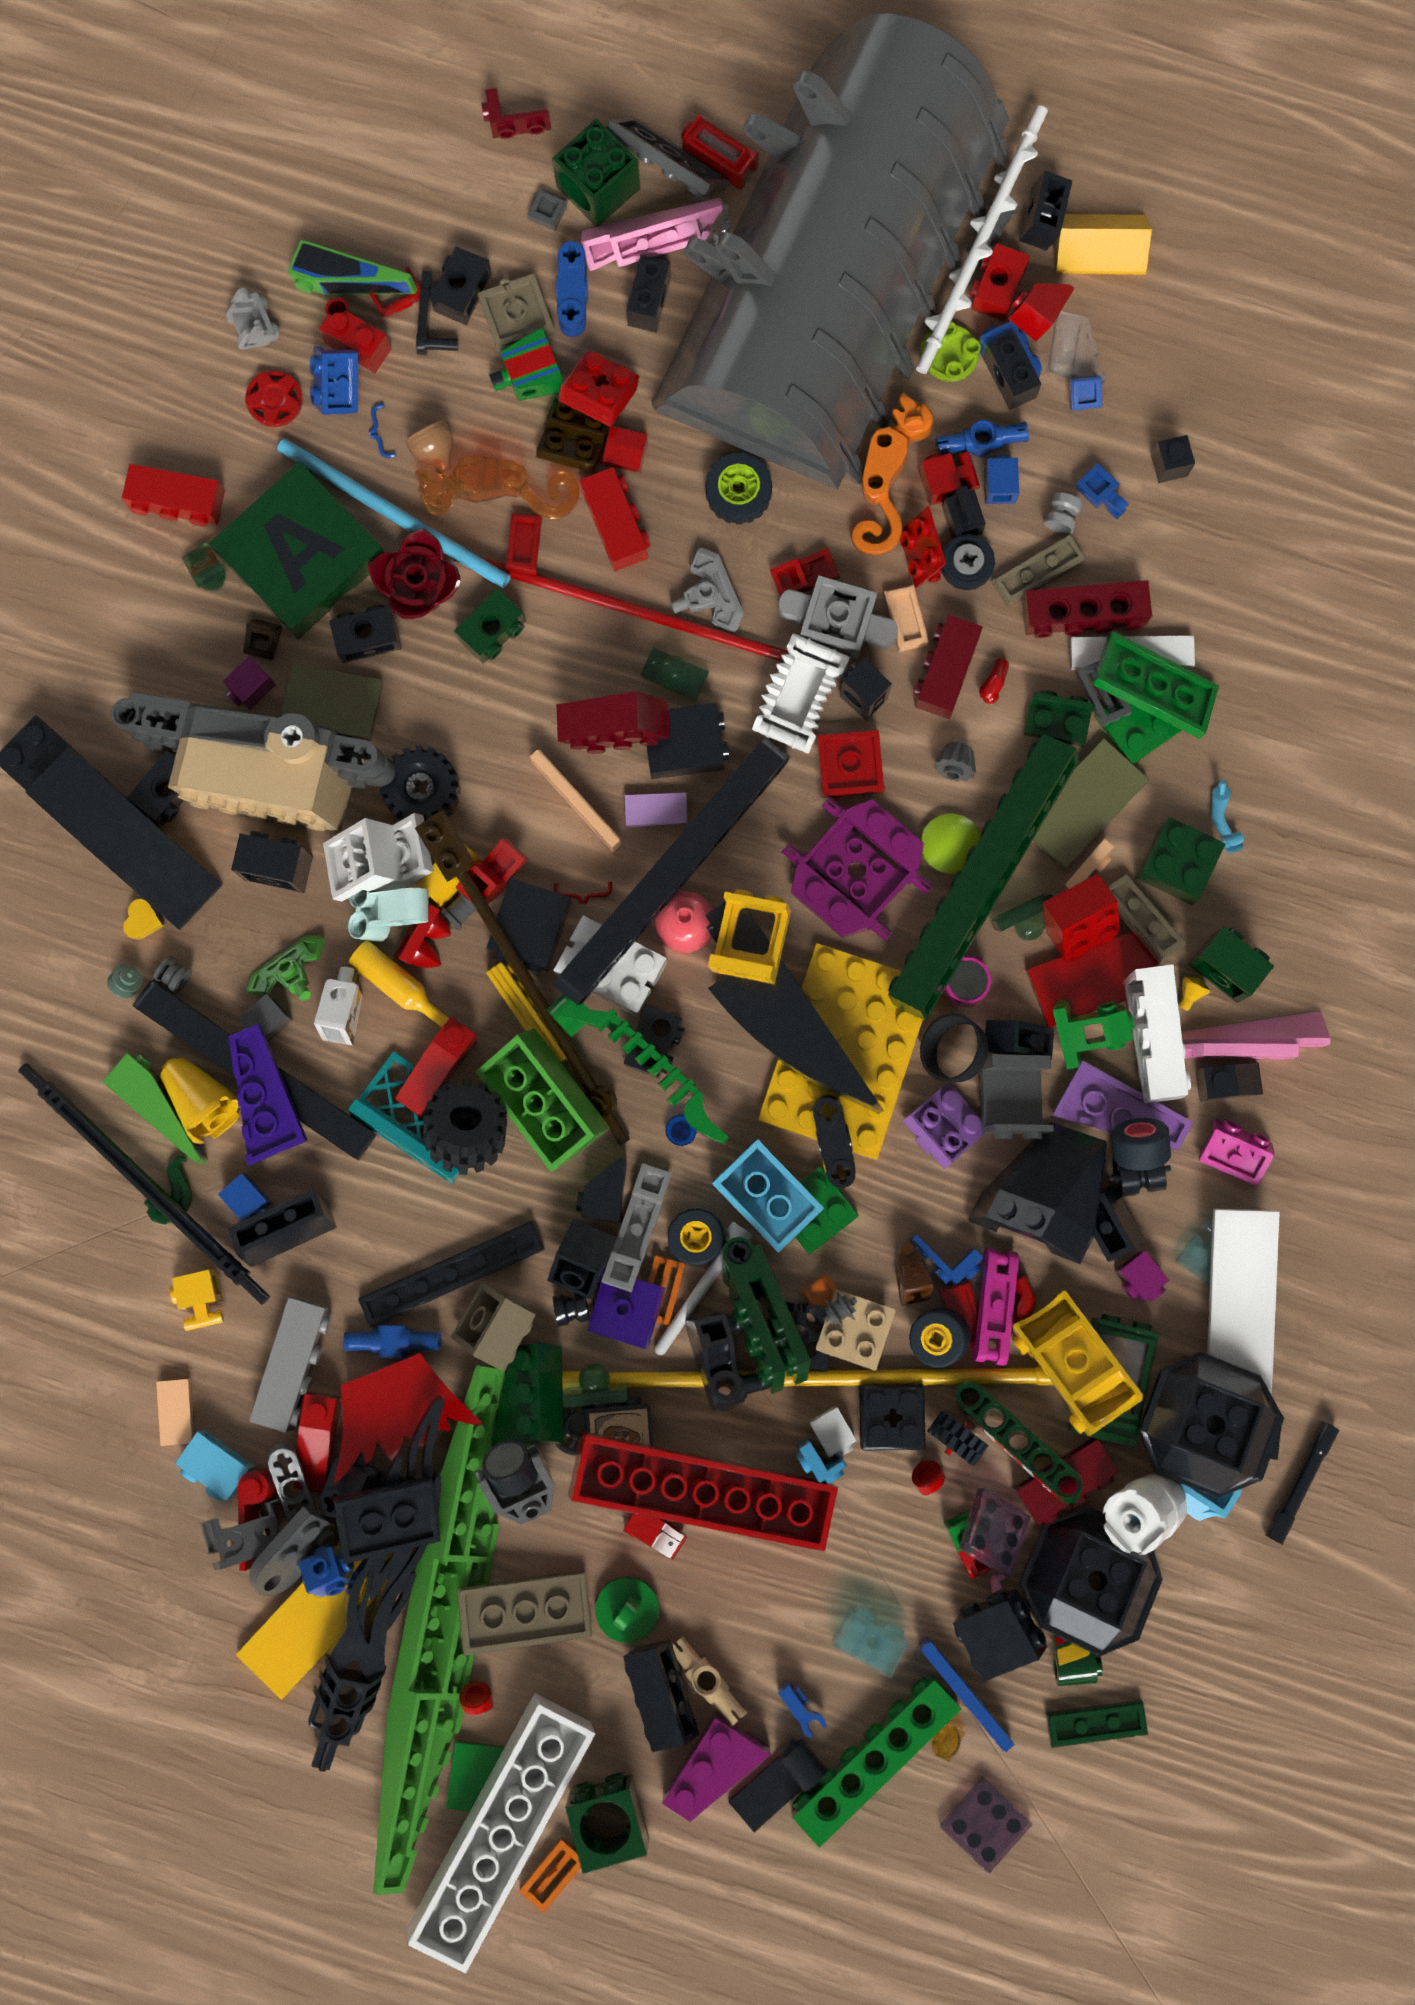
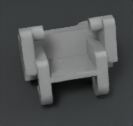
(250, 319)

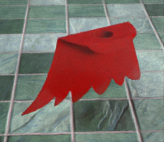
(390, 1404)

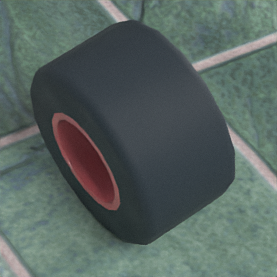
(1141, 1144)

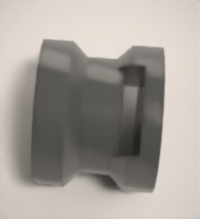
(172, 974)

